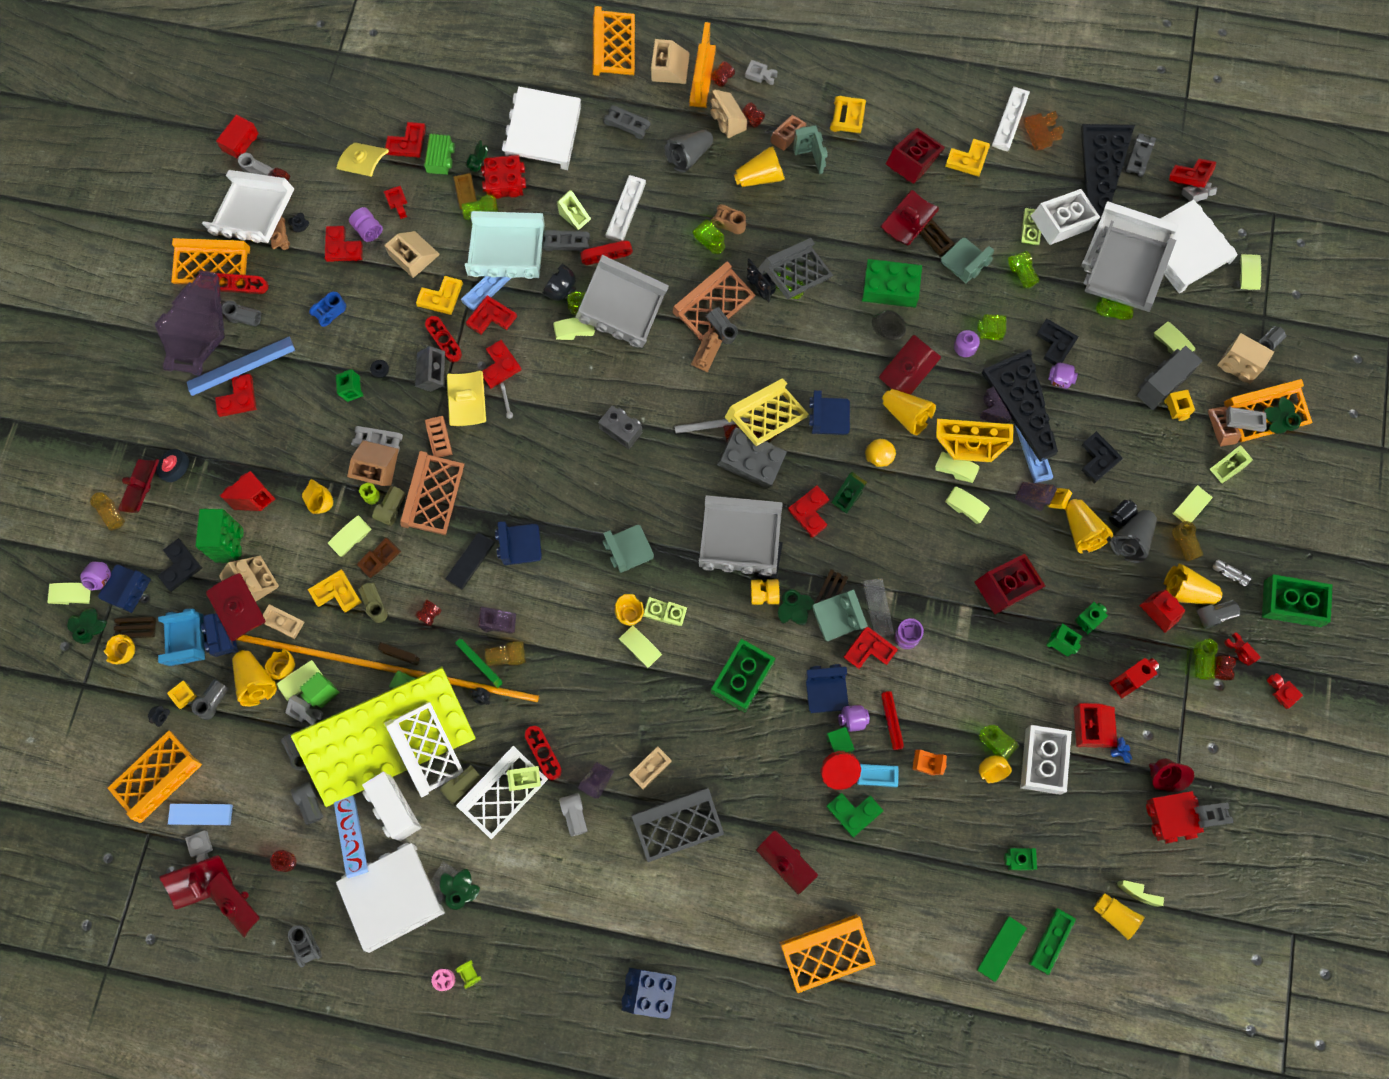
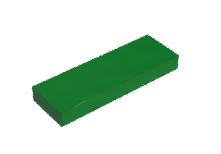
(484, 668)
(1052, 941)
(1001, 949)

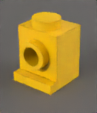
(1180, 400)

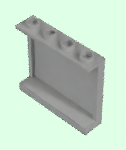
(1128, 268)
(621, 302)
(740, 535)

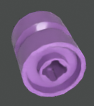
(365, 224)
(909, 633)

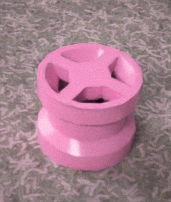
(439, 980)

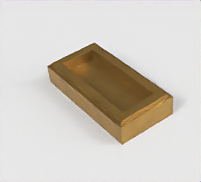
(464, 189)

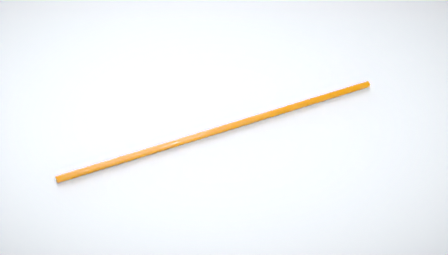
(385, 667)

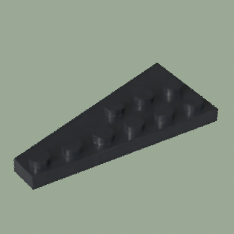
(1103, 158)
(1023, 398)

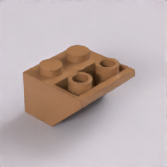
(373, 463)

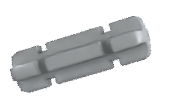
(1231, 572)

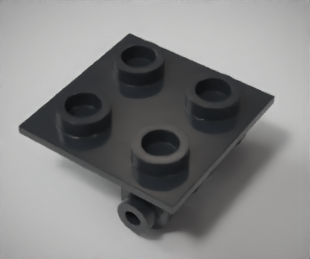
(763, 283)

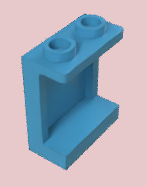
(182, 637)

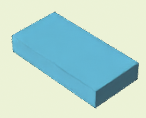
(878, 775)

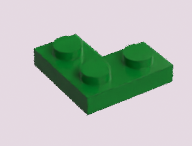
(853, 818)

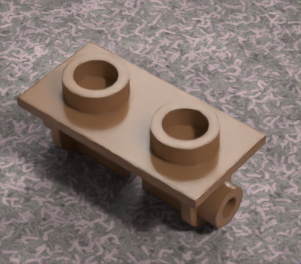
(279, 238)
(706, 352)

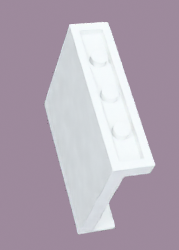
(542, 126)
(251, 207)
(1130, 221)
(1197, 247)
(389, 898)

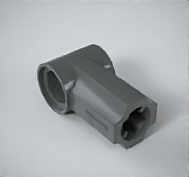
(241, 314)
(721, 324)
(1273, 338)
(1214, 615)
(211, 698)
(293, 753)
(305, 797)

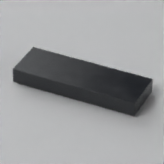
(470, 561)

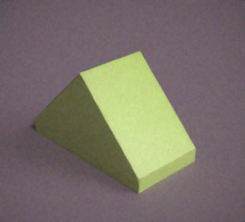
(572, 210)
(1231, 464)
(523, 778)

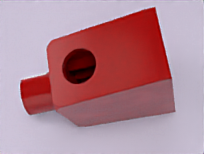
(1163, 609)
(1135, 677)

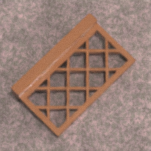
(701, 292)
(417, 486)

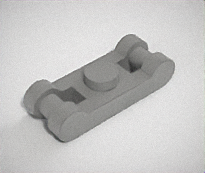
(376, 436)

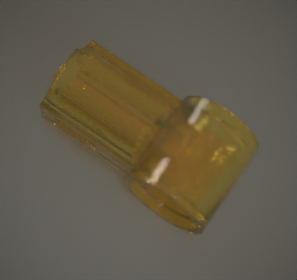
(108, 511)
(1189, 542)
(510, 654)

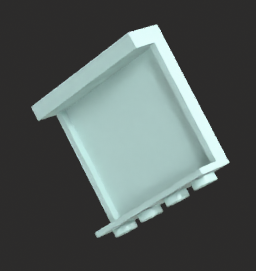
(505, 244)

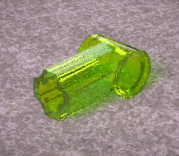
(485, 204)
(1022, 265)
(1205, 661)

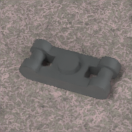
(627, 121)
(1140, 155)
(566, 240)
(1213, 815)

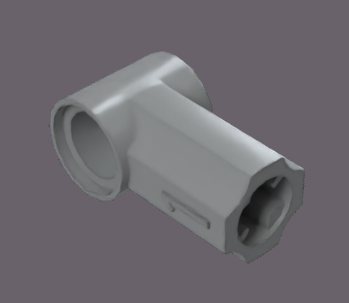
(254, 166)
(572, 810)

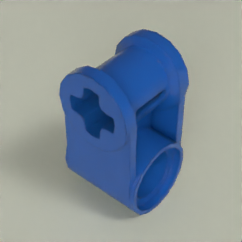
(327, 308)

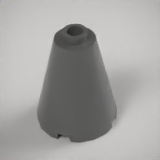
(687, 149)
(1135, 537)

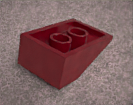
(914, 155)
(1009, 583)

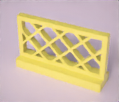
(758, 401)

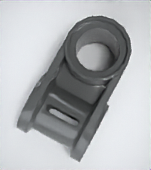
(304, 946)

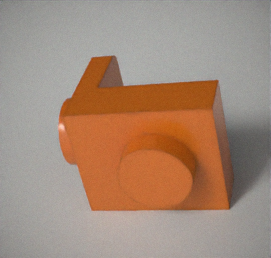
(929, 763)

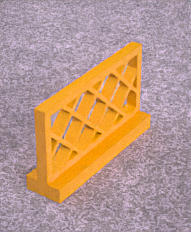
(599, 45)
(703, 70)
(208, 247)
(1269, 394)
(160, 790)
(821, 935)

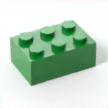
(892, 283)
(219, 535)
(1297, 601)
(743, 675)

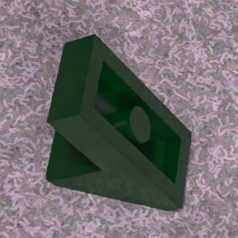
(849, 492)

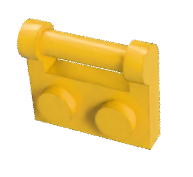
(854, 114)

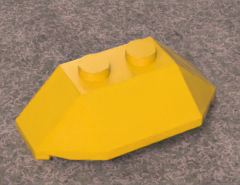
(974, 439)

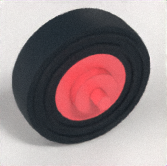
(172, 465)

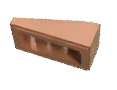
(783, 141)
(438, 425)
(1223, 437)

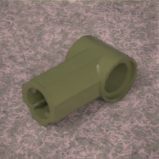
(388, 509)
(372, 602)
(457, 788)

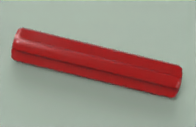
(892, 720)

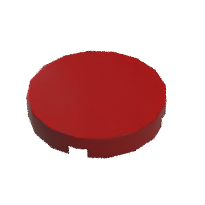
(840, 770)

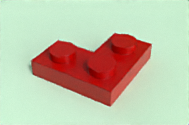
(411, 144)
(1194, 176)
(338, 249)
(488, 312)
(503, 366)
(242, 399)
(805, 511)
(869, 643)

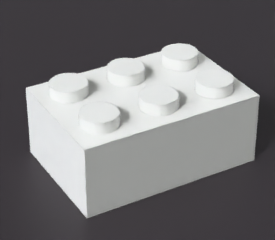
(1065, 216)
(1046, 759)
(390, 807)

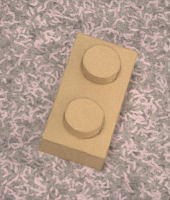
(282, 621)
(650, 768)

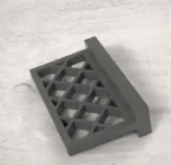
(789, 258)
(669, 808)

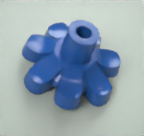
(1122, 750)

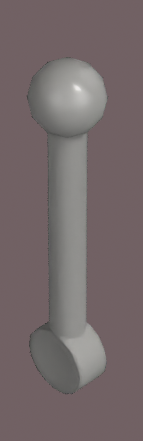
(509, 415)

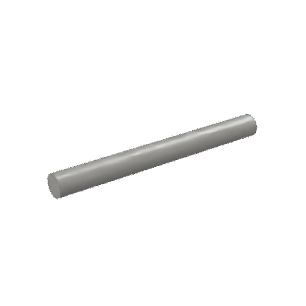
(705, 425)

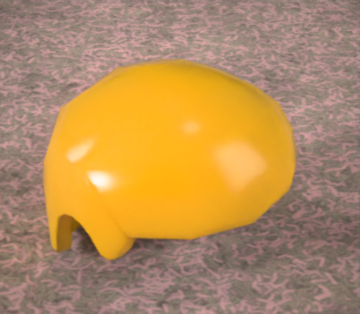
(880, 452)
(629, 609)
(119, 649)
(280, 665)
(994, 769)

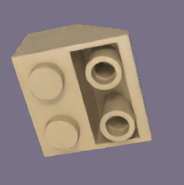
(669, 62)
(727, 113)
(411, 252)
(255, 575)

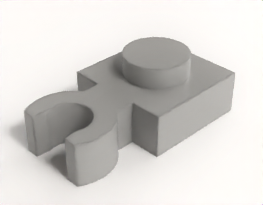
(758, 72)
(1198, 193)

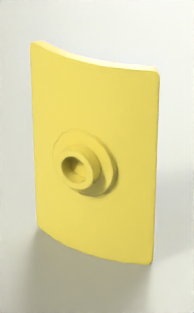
(361, 158)
(466, 399)

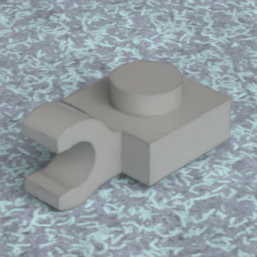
(300, 710)
(199, 845)

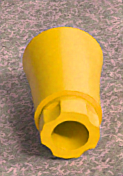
(1119, 915)

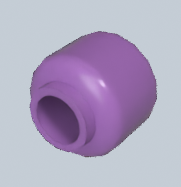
(966, 343)
(1062, 375)
(95, 575)
(854, 718)

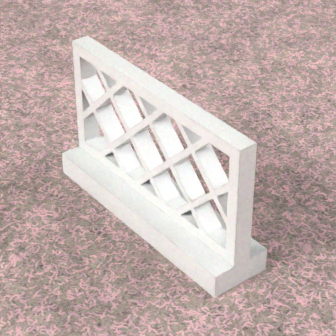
(408, 757)
(485, 784)

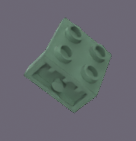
(839, 615)

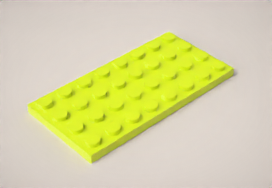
(357, 746)

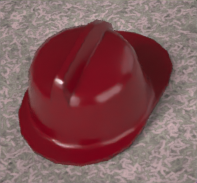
(1171, 775)

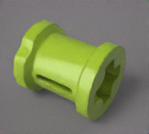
(368, 488)
(468, 974)

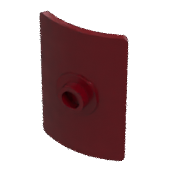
(909, 218)
(910, 366)
(138, 485)
(235, 606)
(787, 862)
(190, 883)
(232, 903)

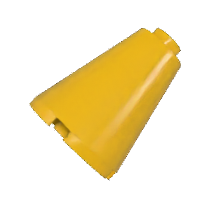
(760, 170)
(909, 410)
(1086, 527)
(1191, 587)
(251, 680)

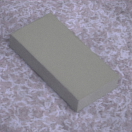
(1246, 419)

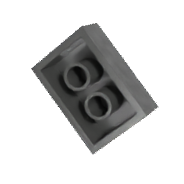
(1168, 377)
(749, 461)

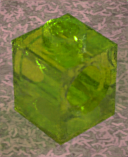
(992, 327)

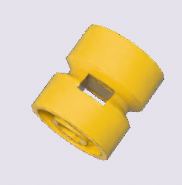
(764, 591)

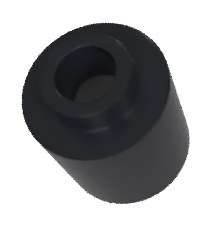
(1123, 513)

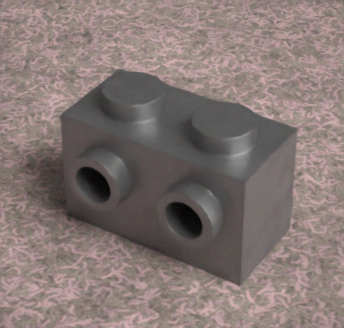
(430, 368)
(620, 426)

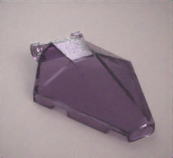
(192, 325)

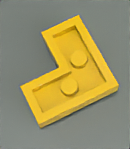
(969, 162)
(441, 301)
(336, 587)

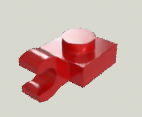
(396, 200)
(1244, 650)
(1285, 692)

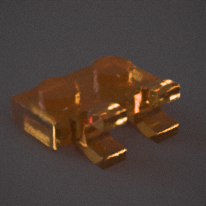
(1038, 131)

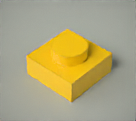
(1060, 498)
(182, 694)

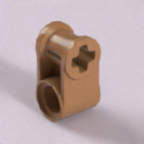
(726, 218)

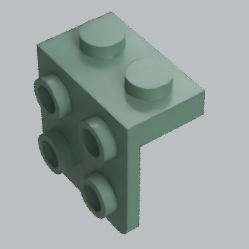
(808, 140)
(966, 259)
(628, 548)

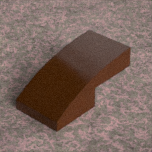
(379, 558)

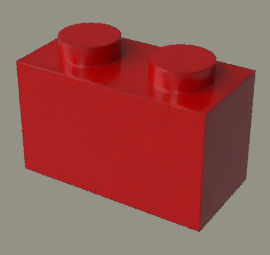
(237, 136)

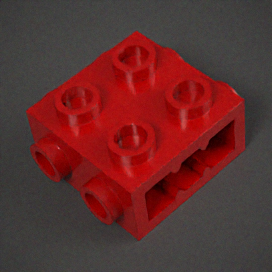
(503, 176)
(1174, 817)

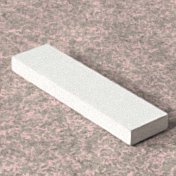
(1010, 119)
(625, 208)

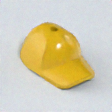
(317, 498)

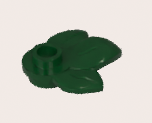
(474, 161)
(1279, 417)
(795, 610)
(86, 624)
(459, 886)

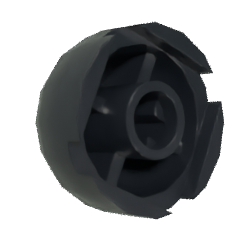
(560, 284)

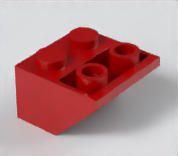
(247, 494)
(1095, 725)

